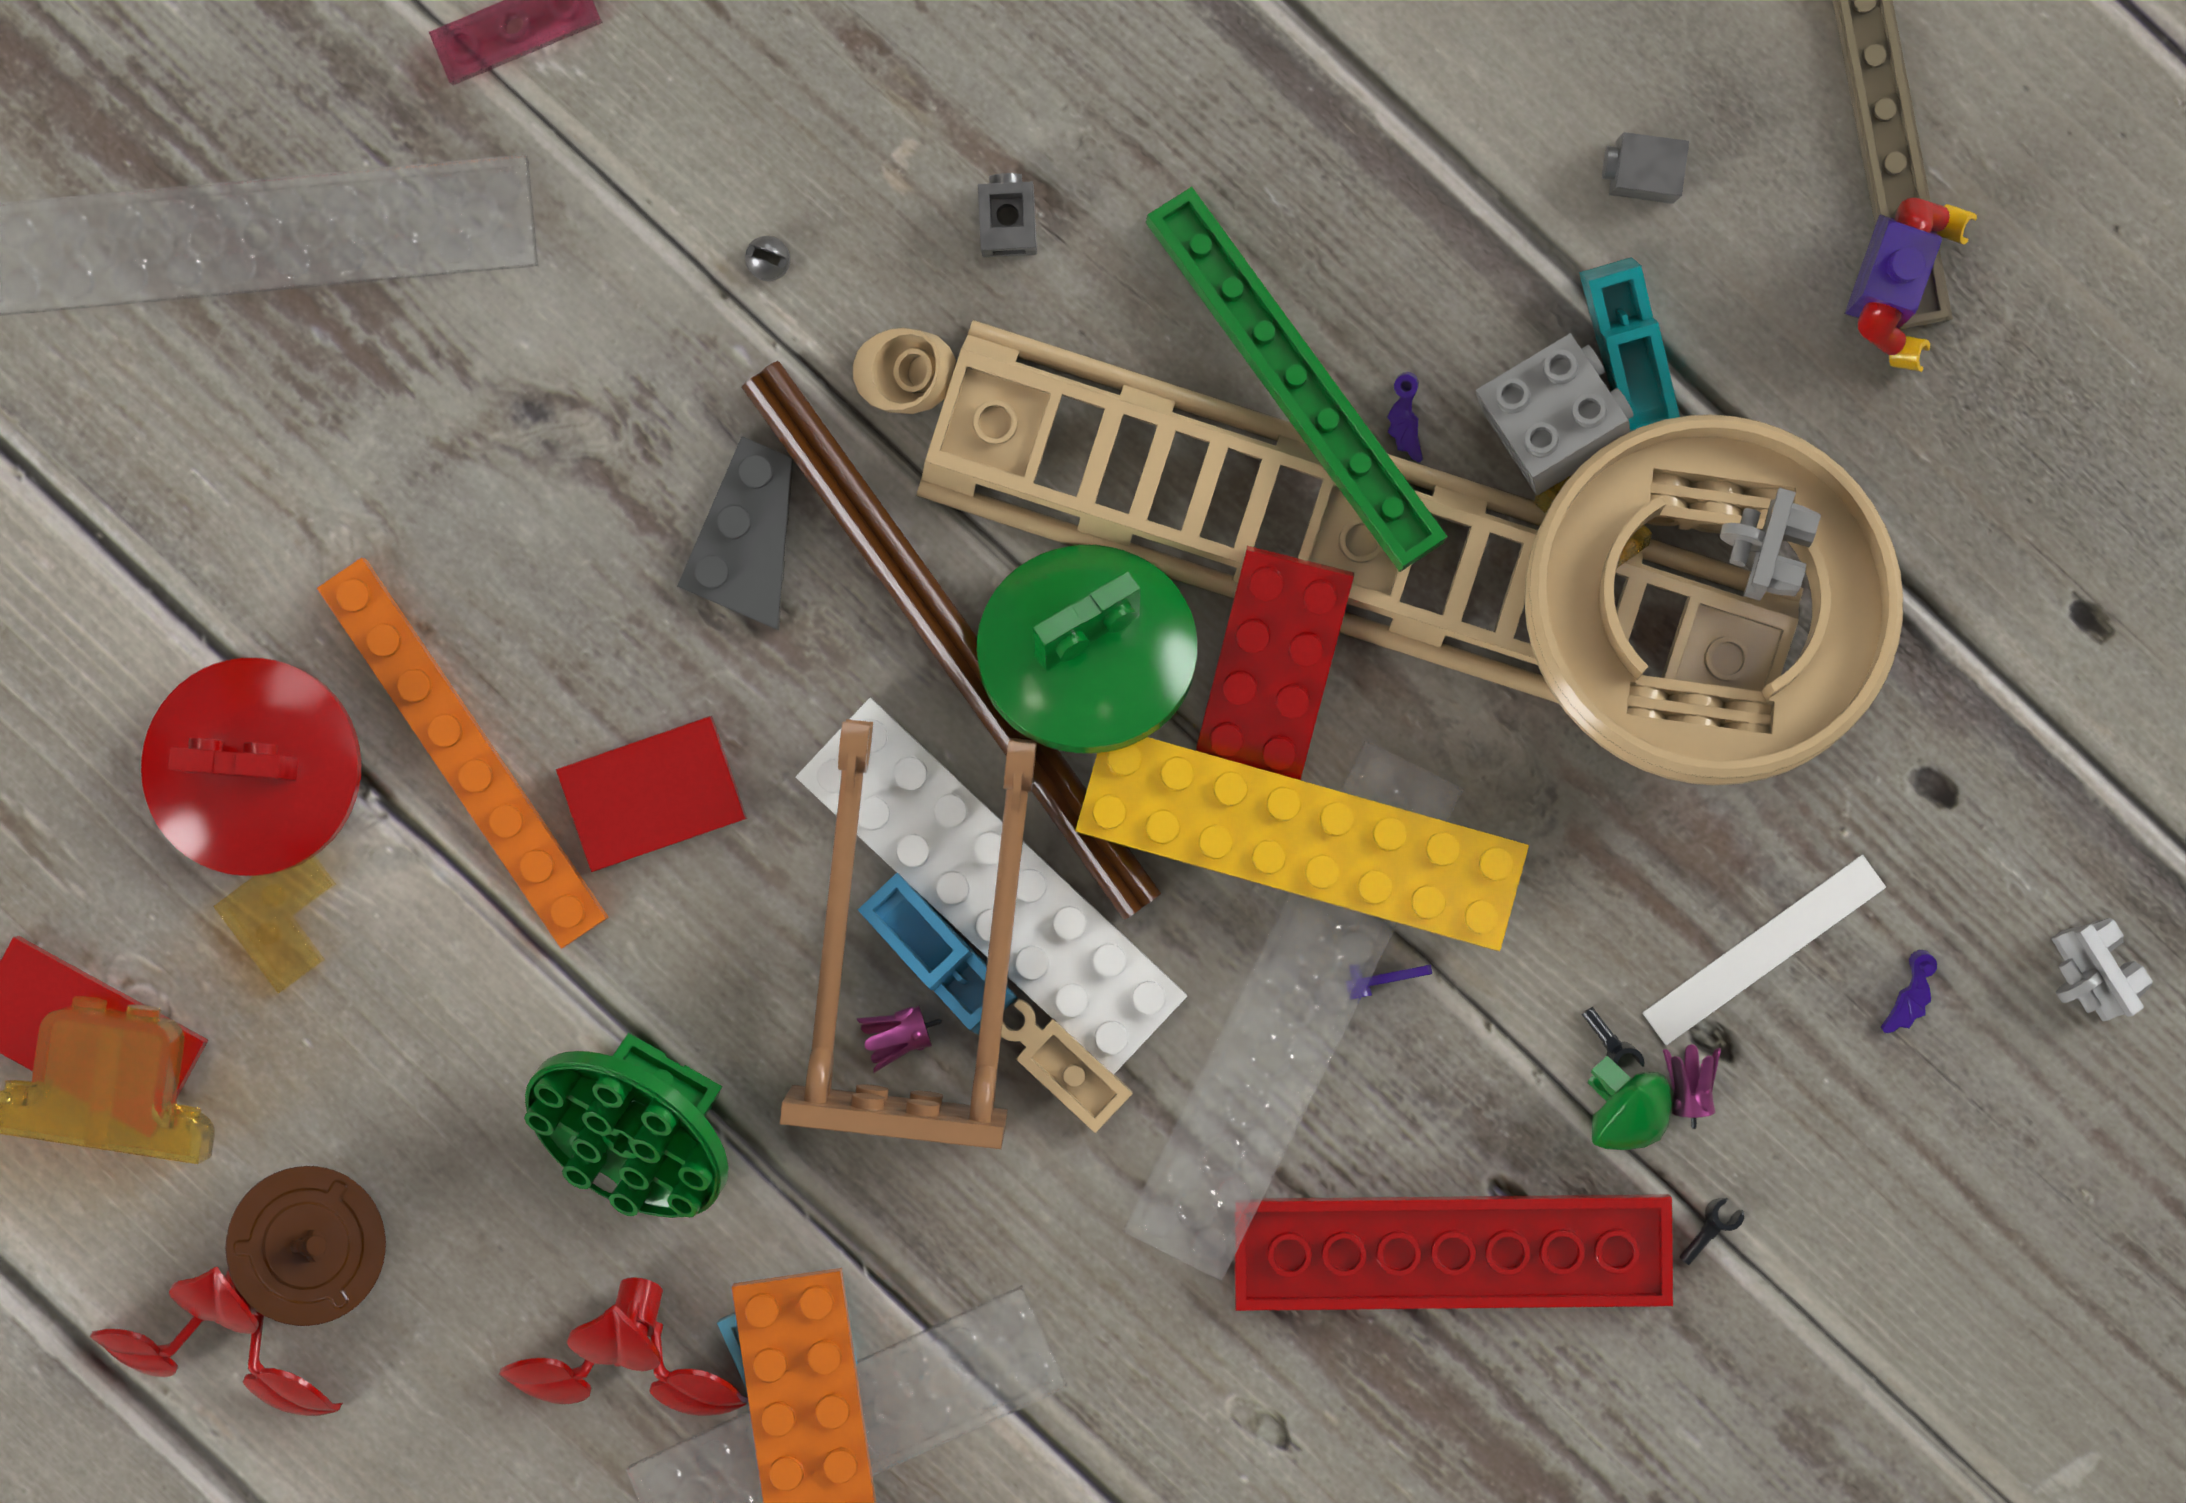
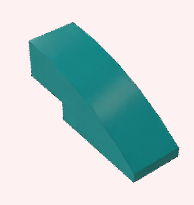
(1630, 340)

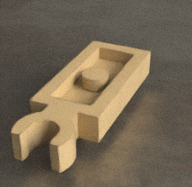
(1067, 1069)

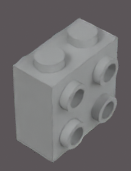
(1554, 411)

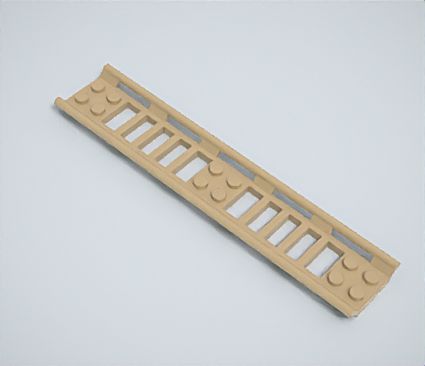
(1002, 418)

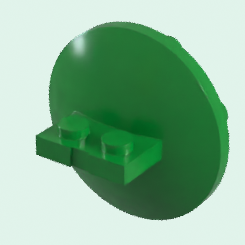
(1087, 649)
(633, 1122)

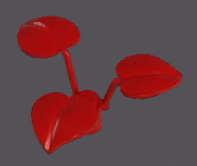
(217, 1300)
(622, 1340)

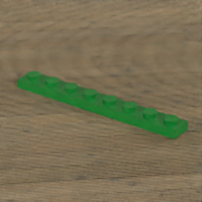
(1296, 379)

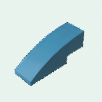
(931, 948)

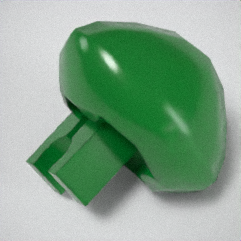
(1634, 1109)

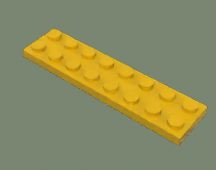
(1305, 840)

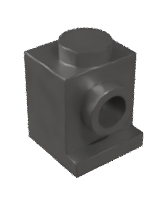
(1003, 240)

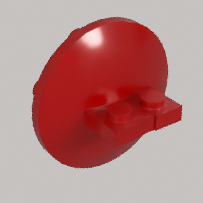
(251, 766)

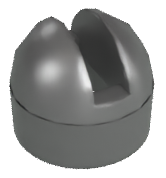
(763, 269)

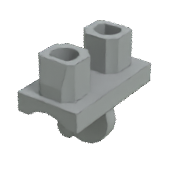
(1783, 522)
(2095, 975)

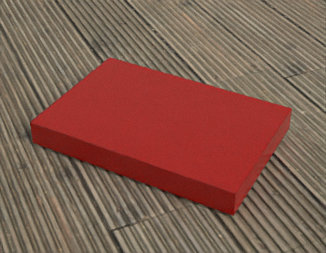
(651, 793)

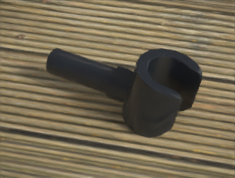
(1611, 1042)
(1711, 1229)

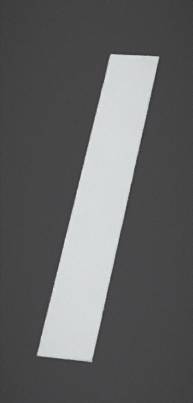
(1764, 950)

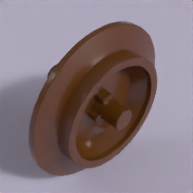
(305, 1245)

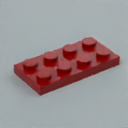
(1274, 662)

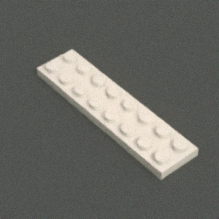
(949, 853)

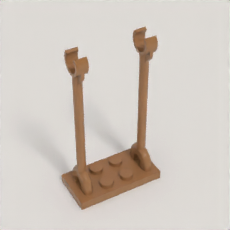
(870, 1107)

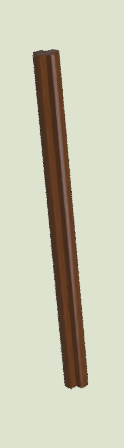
(935, 620)

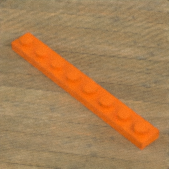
(462, 752)

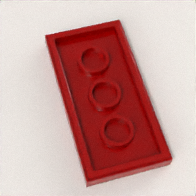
(41, 983)

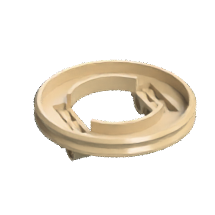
(1700, 477)

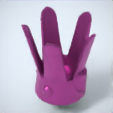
(897, 1035)
(1692, 1084)

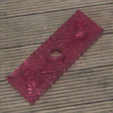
(482, 40)

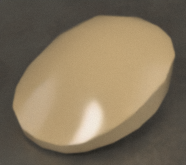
(903, 370)

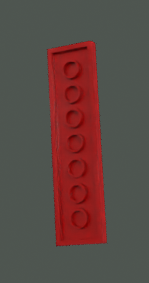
(1457, 1253)

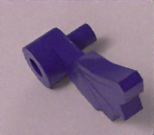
(1402, 418)
(1397, 976)
(1914, 998)

